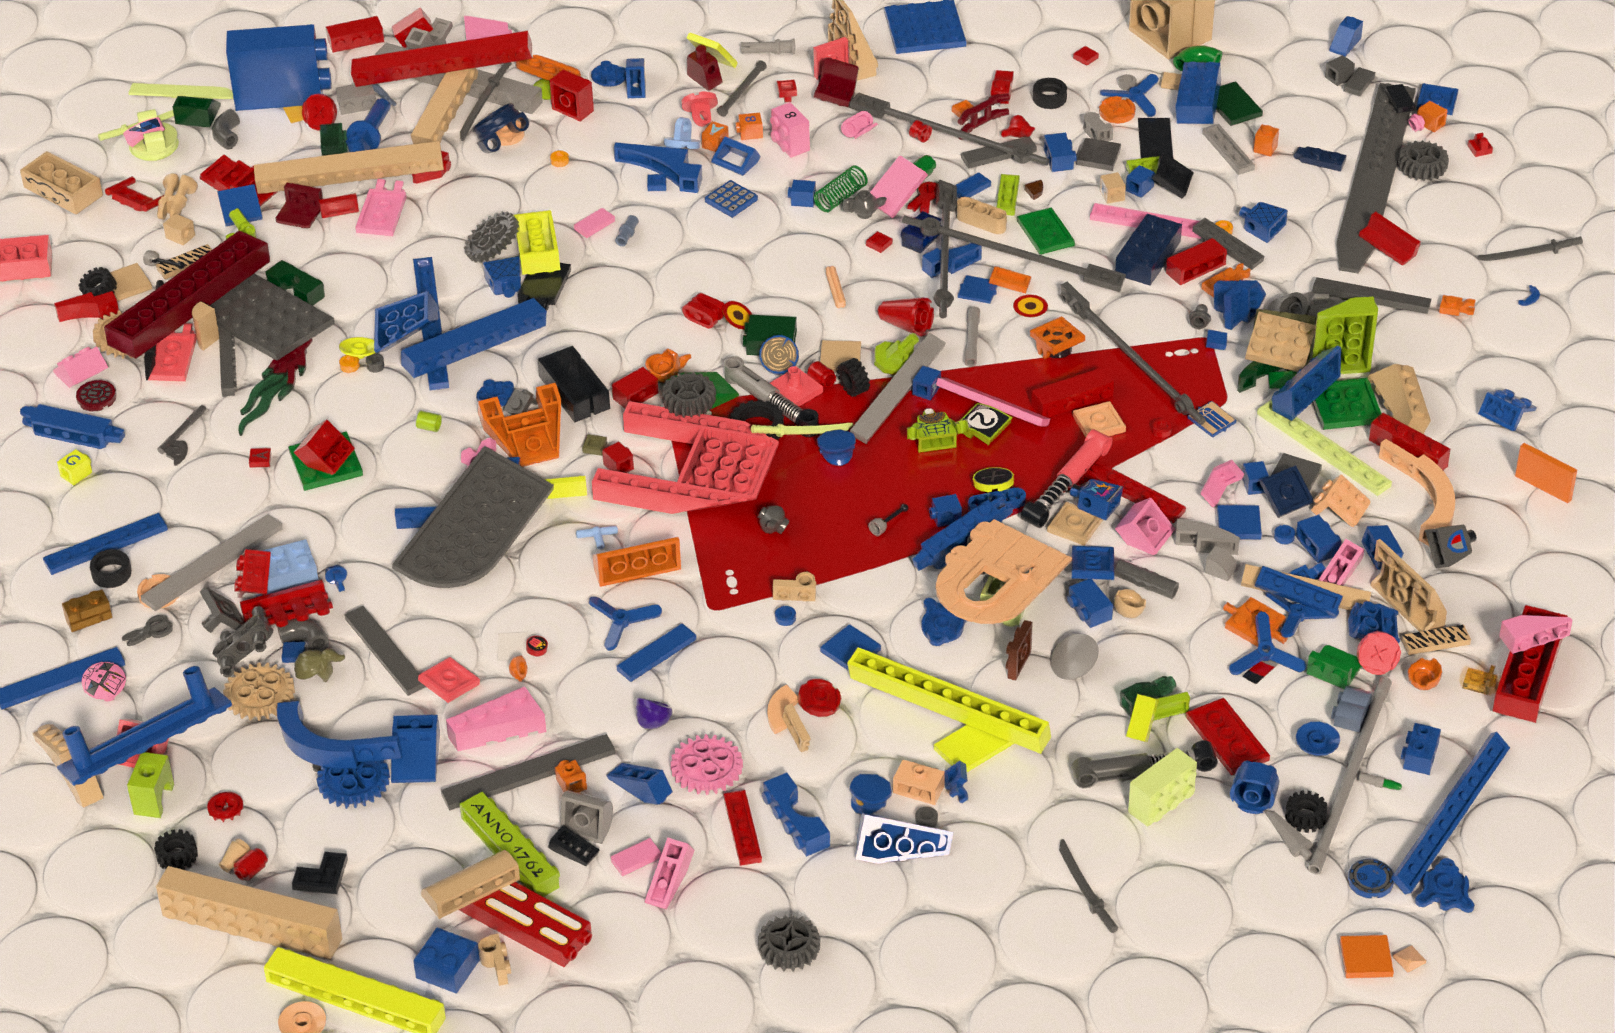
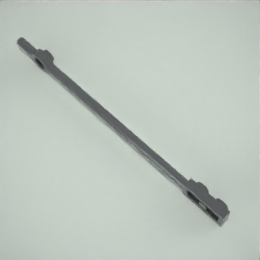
(880, 107)
(945, 199)
(1093, 274)
(1082, 307)

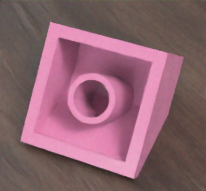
(1145, 527)

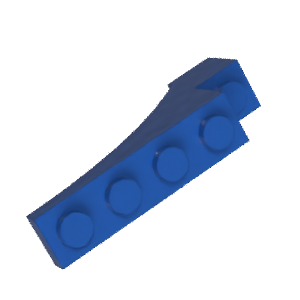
(663, 160)

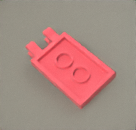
(174, 355)

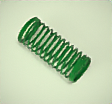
(852, 180)

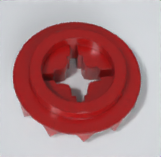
(219, 801)

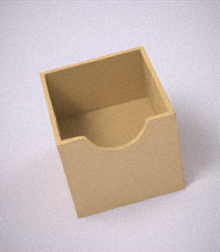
(1172, 24)

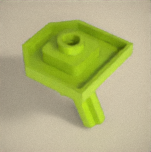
(891, 356)

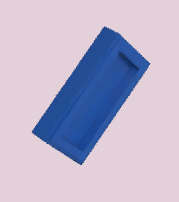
(972, 185)

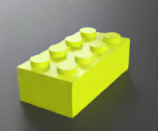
(537, 242)

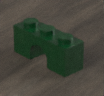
(304, 286)

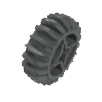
(1423, 160)
(688, 394)
(789, 942)

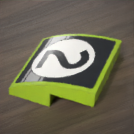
(986, 422)

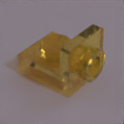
(1479, 680)

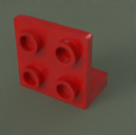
(253, 572)

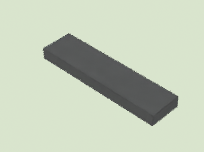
(989, 155)
(1234, 246)

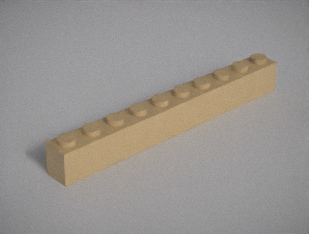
(349, 166)

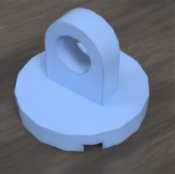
(682, 136)

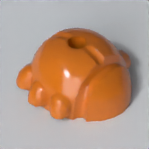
(518, 668)

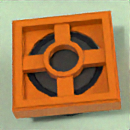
(1056, 338)

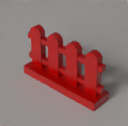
(288, 600)

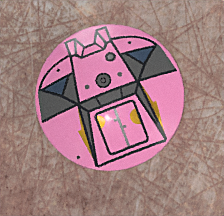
(103, 681)

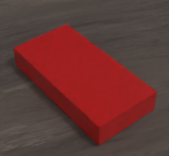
(338, 205)

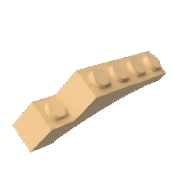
(54, 744)

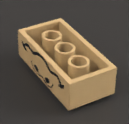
(61, 182)

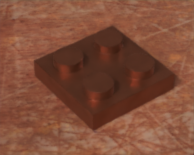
(1019, 649)

